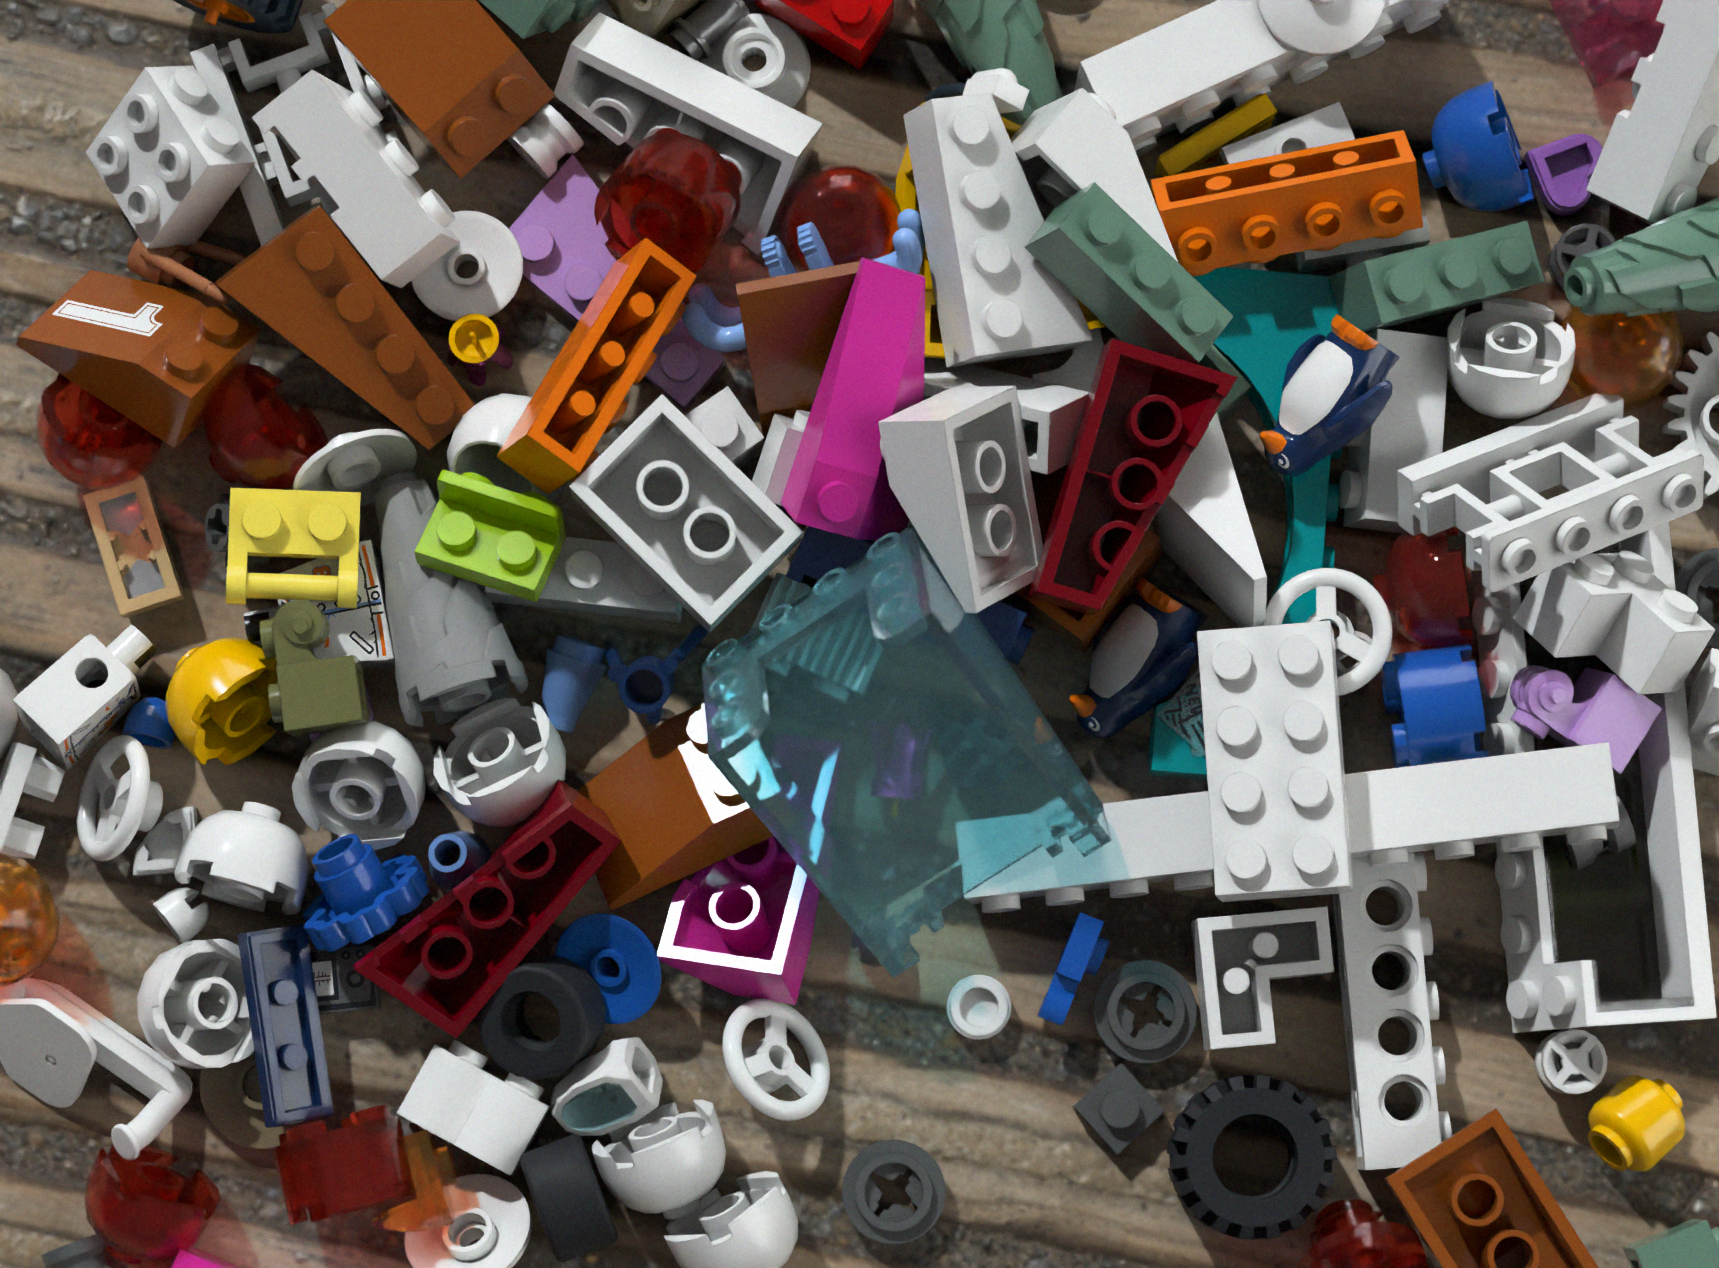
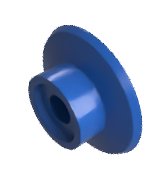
(624, 992)

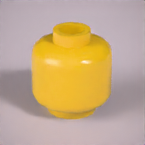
(1636, 1123)

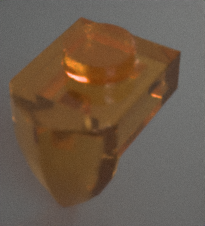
(431, 1174)

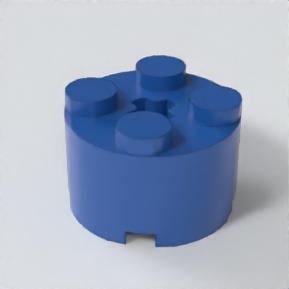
(1435, 705)

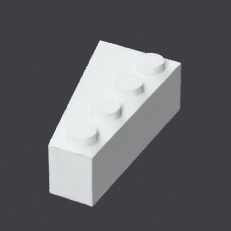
(1673, 128)
(975, 224)

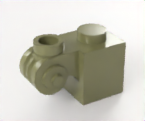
(310, 691)

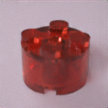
(673, 195)
(342, 1167)

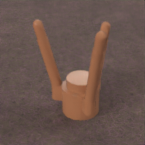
(174, 266)

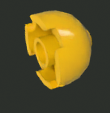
(222, 699)

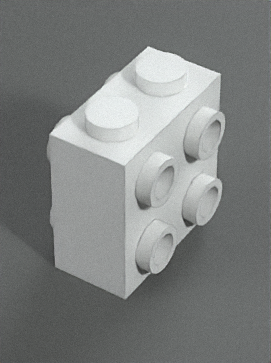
(170, 156)

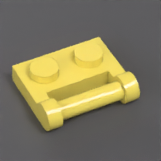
(294, 527)

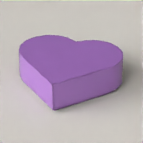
(1563, 172)

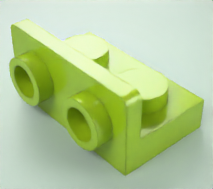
(492, 535)

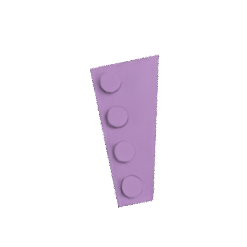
(569, 261)

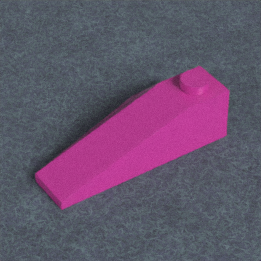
(869, 375)
(744, 924)

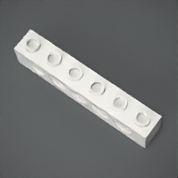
(1379, 1137)

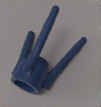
(649, 679)

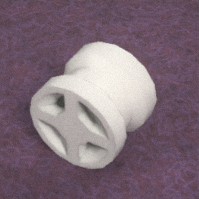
(545, 140)
(1587, 1060)

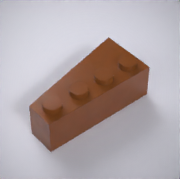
(340, 315)

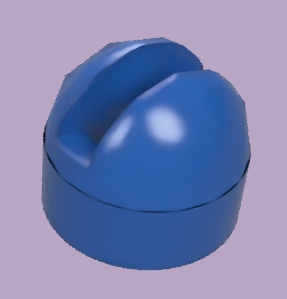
(150, 724)

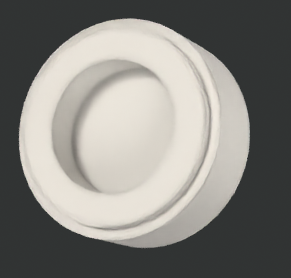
(978, 1007)

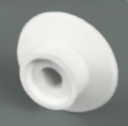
(781, 47)
(497, 279)

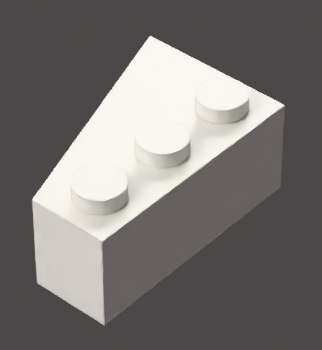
(361, 176)

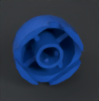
(1478, 152)

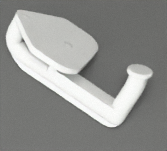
(56, 1037)

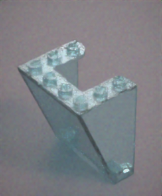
(891, 746)

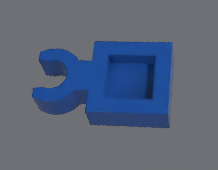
(1081, 954)

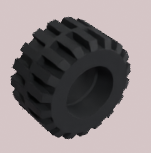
(1308, 1157)

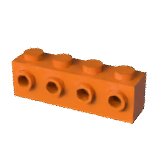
(1290, 202)
(597, 367)

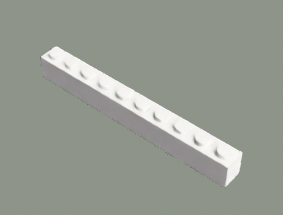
(1389, 815)

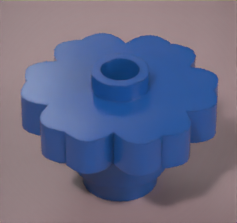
(360, 893)

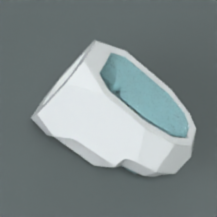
(608, 1089)

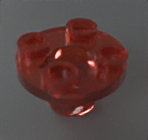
(1352, 1237)

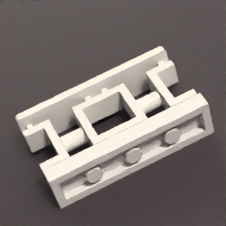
(271, 164)
(1495, 482)

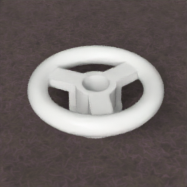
(1325, 582)
(127, 802)
(771, 1063)

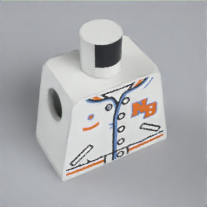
(352, 630)
(69, 715)

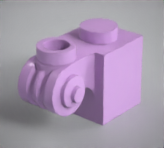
(1590, 712)

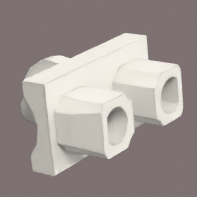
(30, 775)

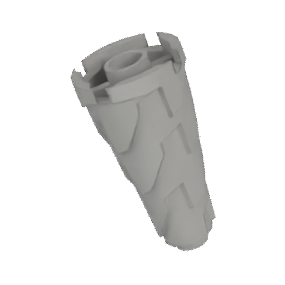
(440, 626)

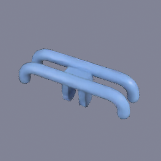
(721, 326)

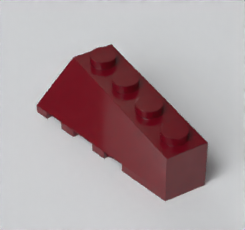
(1125, 459)
(480, 931)

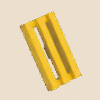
(1205, 145)

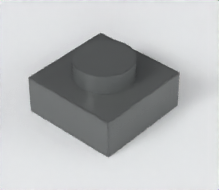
(1118, 1108)

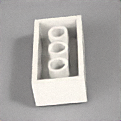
(1274, 761)

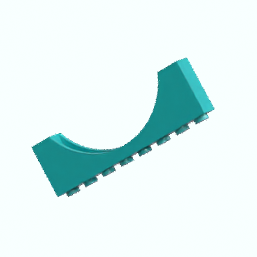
(1269, 323)

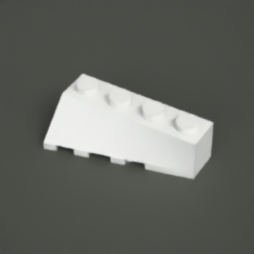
(638, 86)

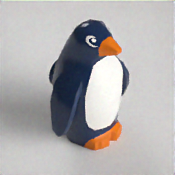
(1328, 397)
(1138, 659)

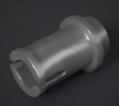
(706, 26)

